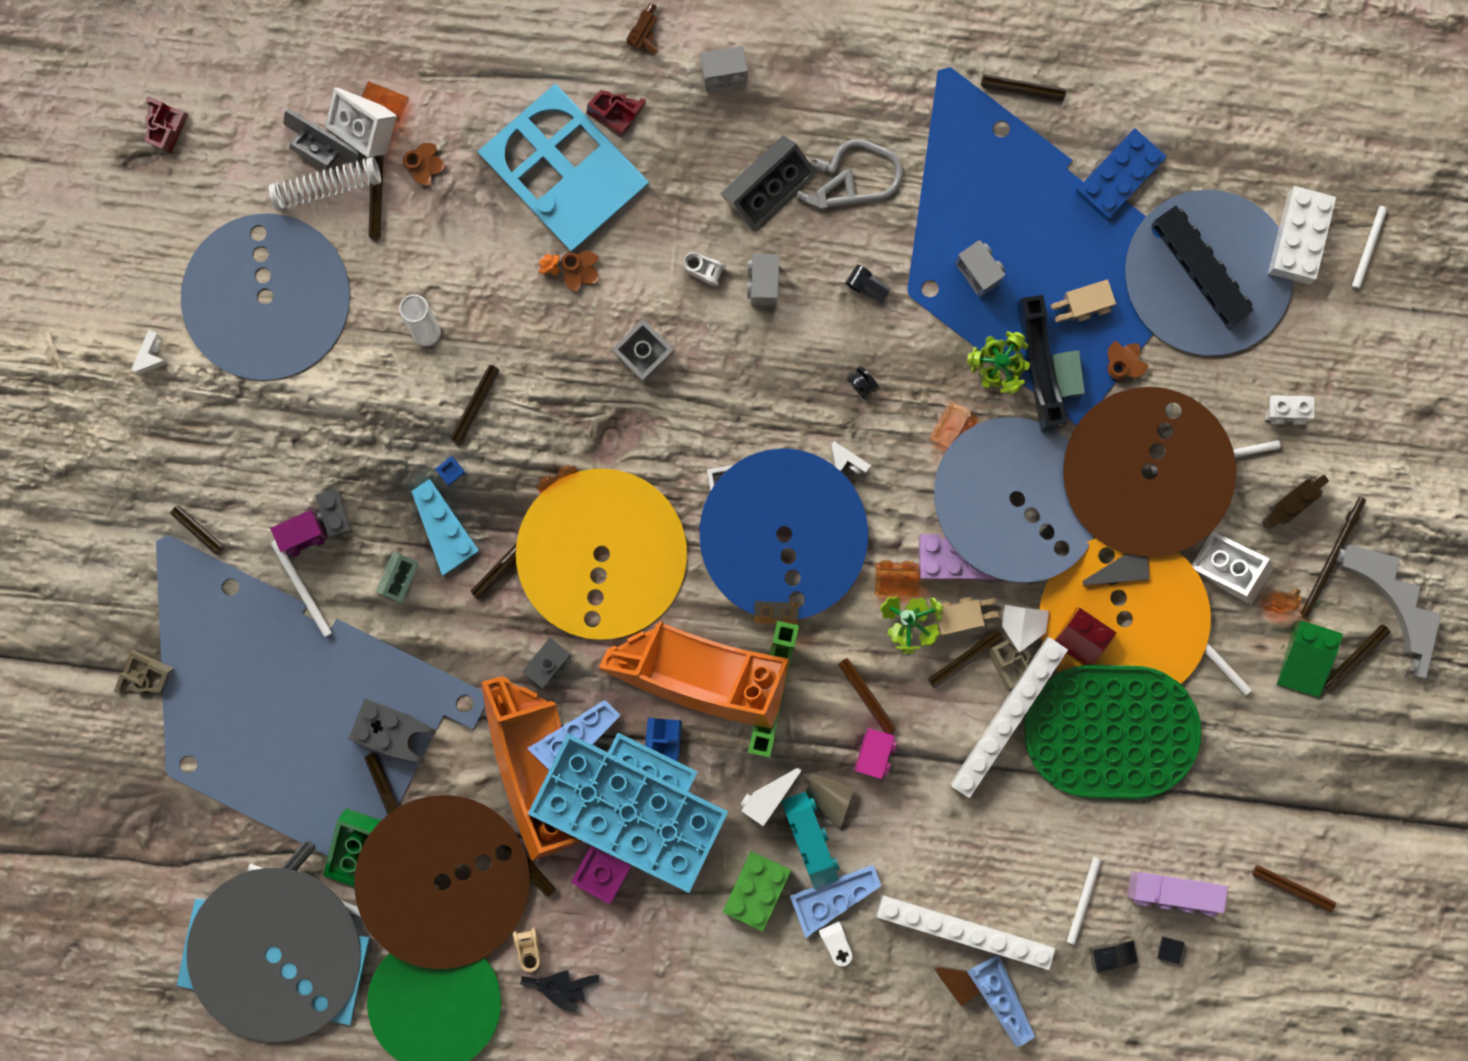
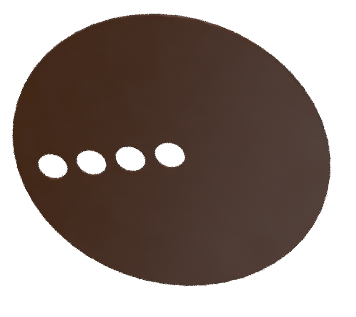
(1139, 513)
(399, 892)

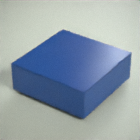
(450, 471)

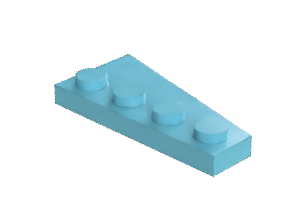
(445, 533)

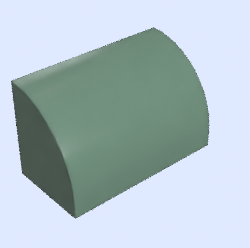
(1068, 374)
(397, 577)

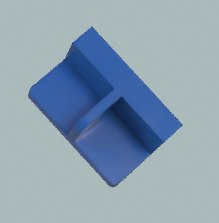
(664, 736)

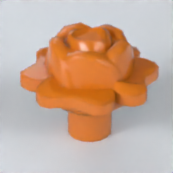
(549, 264)

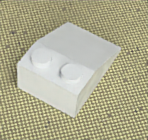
(360, 122)
(1233, 567)
(765, 800)

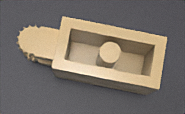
(1086, 301)
(964, 615)

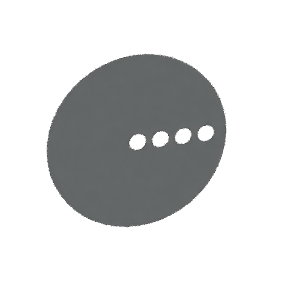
(262, 912)

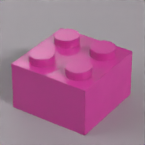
(875, 753)

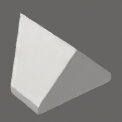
(1024, 625)

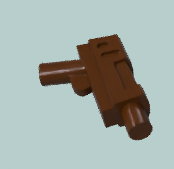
(641, 33)

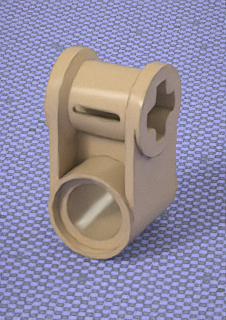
(528, 947)

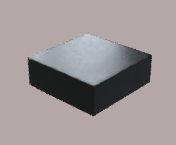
(1170, 949)

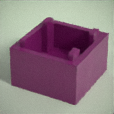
(299, 533)
(601, 874)

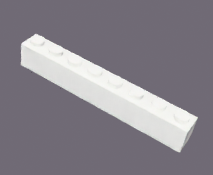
(1008, 717)
(965, 932)

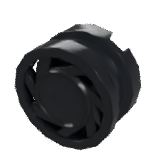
(863, 383)

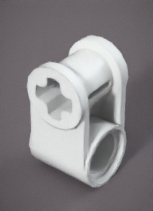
(704, 269)
(836, 940)

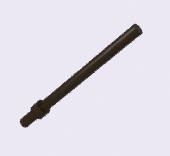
(1351, 519)

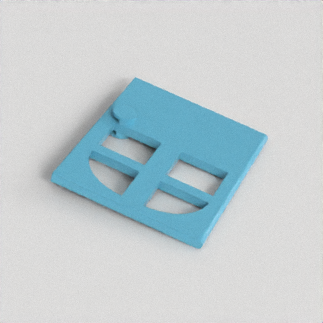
(587, 192)

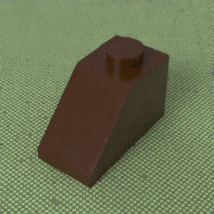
(958, 983)

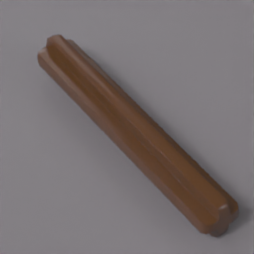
(867, 696)
(1293, 888)

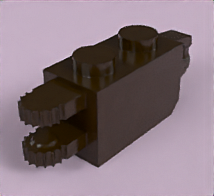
(1295, 502)

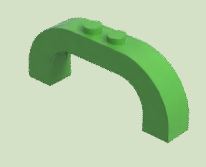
(782, 646)

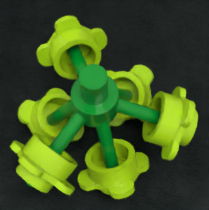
(1015, 364)

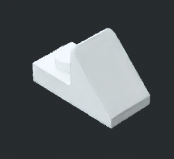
(145, 359)
(842, 456)

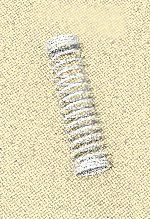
(370, 167)
(420, 320)

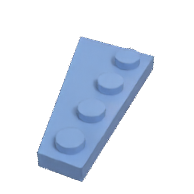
(587, 727)

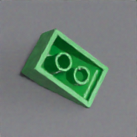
(1309, 658)
(347, 841)

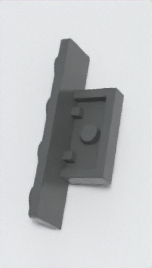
(318, 144)

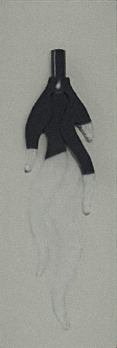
(589, 990)

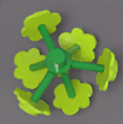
(913, 612)

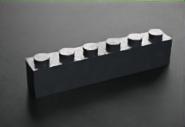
(1202, 266)

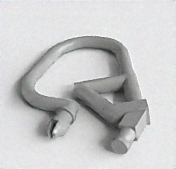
(822, 203)

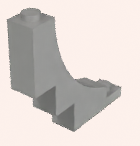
(1417, 625)

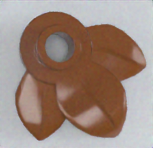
(427, 163)
(582, 271)
(1127, 359)

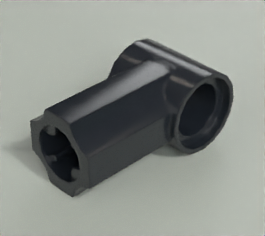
(864, 282)

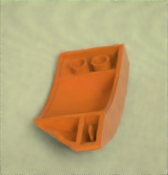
(701, 674)
(515, 723)

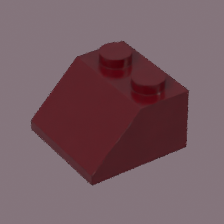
(1085, 637)

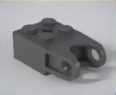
(396, 734)

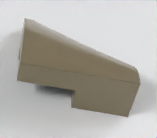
(1009, 662)
(143, 674)
(830, 797)

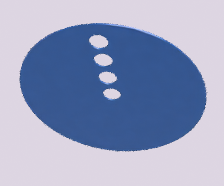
(779, 491)

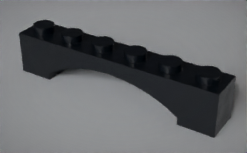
(1046, 394)

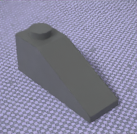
(1123, 569)

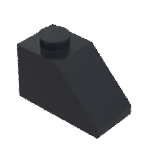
(1113, 956)

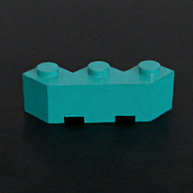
(810, 839)

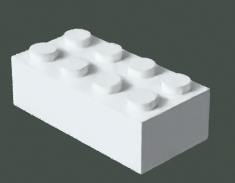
(1302, 235)

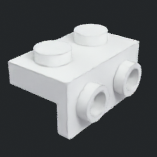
(1290, 408)

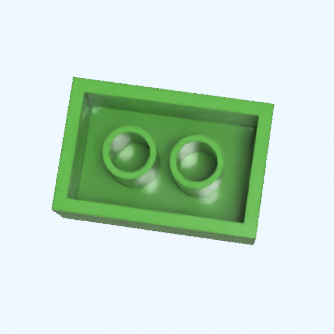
(756, 890)

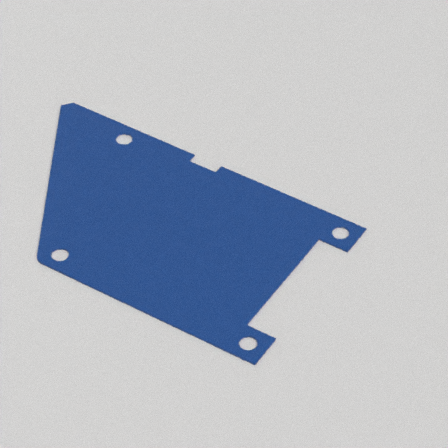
(1039, 228)

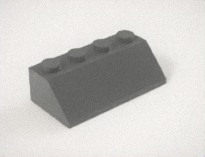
(768, 182)

